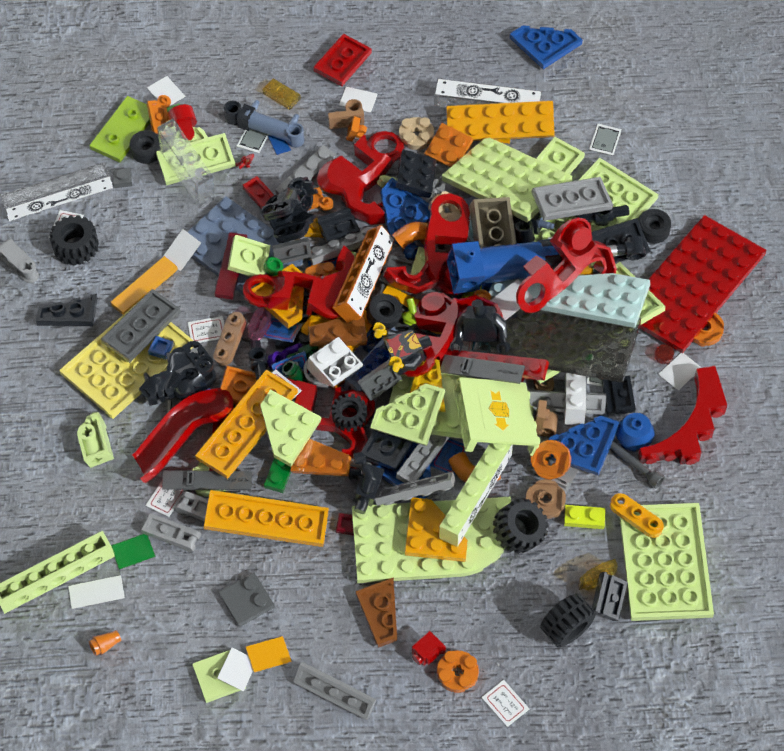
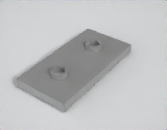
(572, 198)

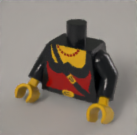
(403, 348)

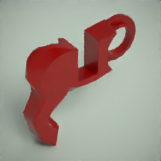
(351, 183)
(439, 231)
(578, 250)
(323, 288)
(440, 314)
(357, 438)

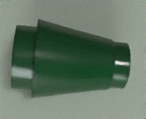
(293, 371)

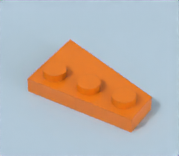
(321, 460)

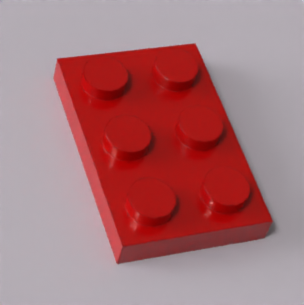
(342, 60)

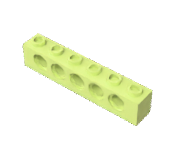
(54, 571)

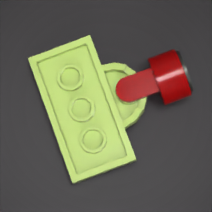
(212, 150)

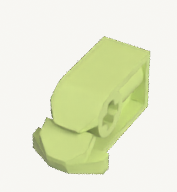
(94, 440)

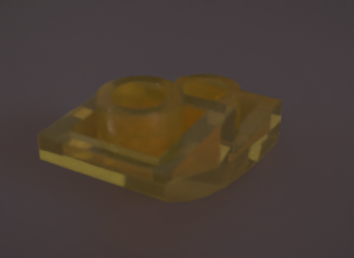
(590, 579)

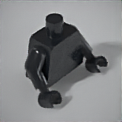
(481, 325)
(366, 483)

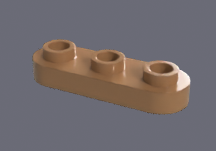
(229, 345)

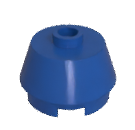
(635, 432)

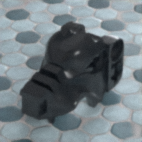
(289, 210)
(182, 377)

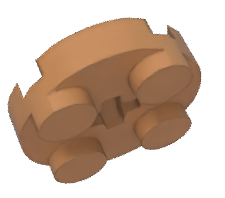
(553, 491)

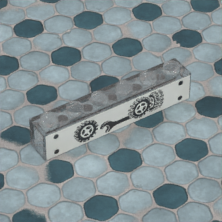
(468, 93)
(56, 191)

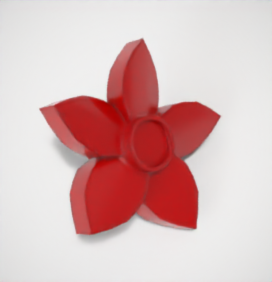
(245, 160)

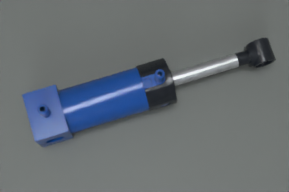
(473, 266)

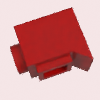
(427, 649)

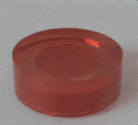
(664, 354)

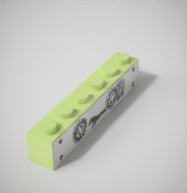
(474, 493)

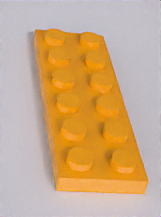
(503, 120)
(242, 427)
(266, 518)

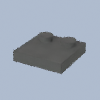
(246, 599)

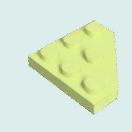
(410, 415)
(287, 426)

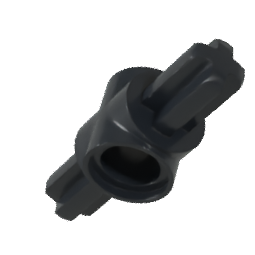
(609, 215)
(257, 358)

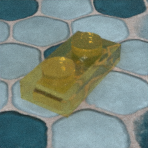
(281, 94)

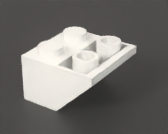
(333, 363)

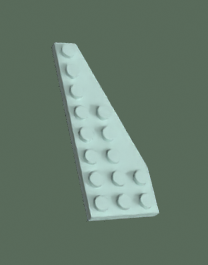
(595, 297)

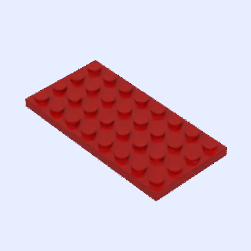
(699, 281)

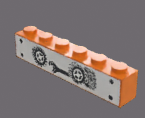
(363, 274)

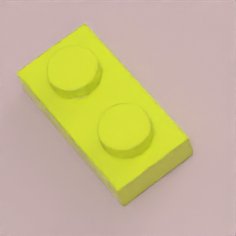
(584, 517)

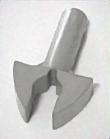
(435, 191)

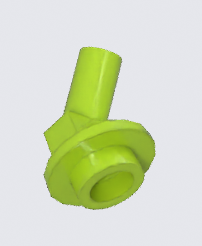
(409, 317)

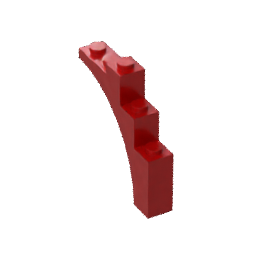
(685, 443)

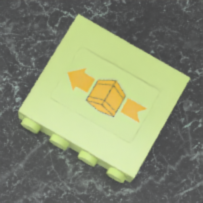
(495, 413)

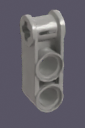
(18, 261)

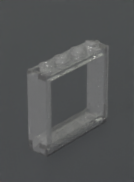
(186, 163)

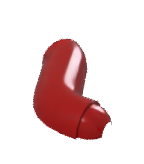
(177, 426)

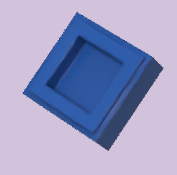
(160, 347)

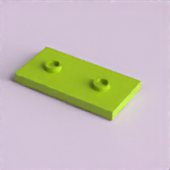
(115, 136)

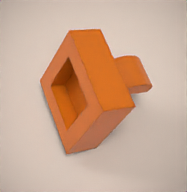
(355, 129)

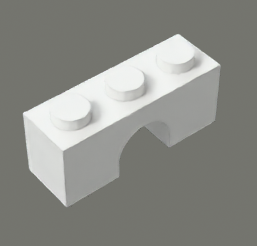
(575, 399)

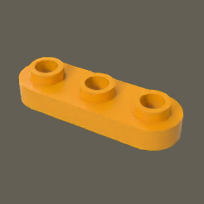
(640, 522)

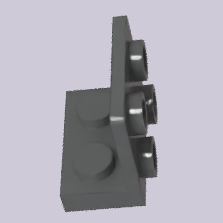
(379, 380)

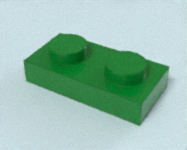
(277, 476)

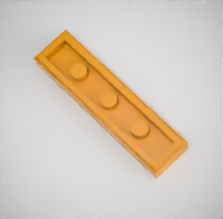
(145, 283)

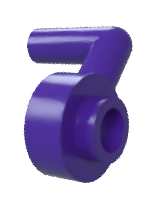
(279, 356)

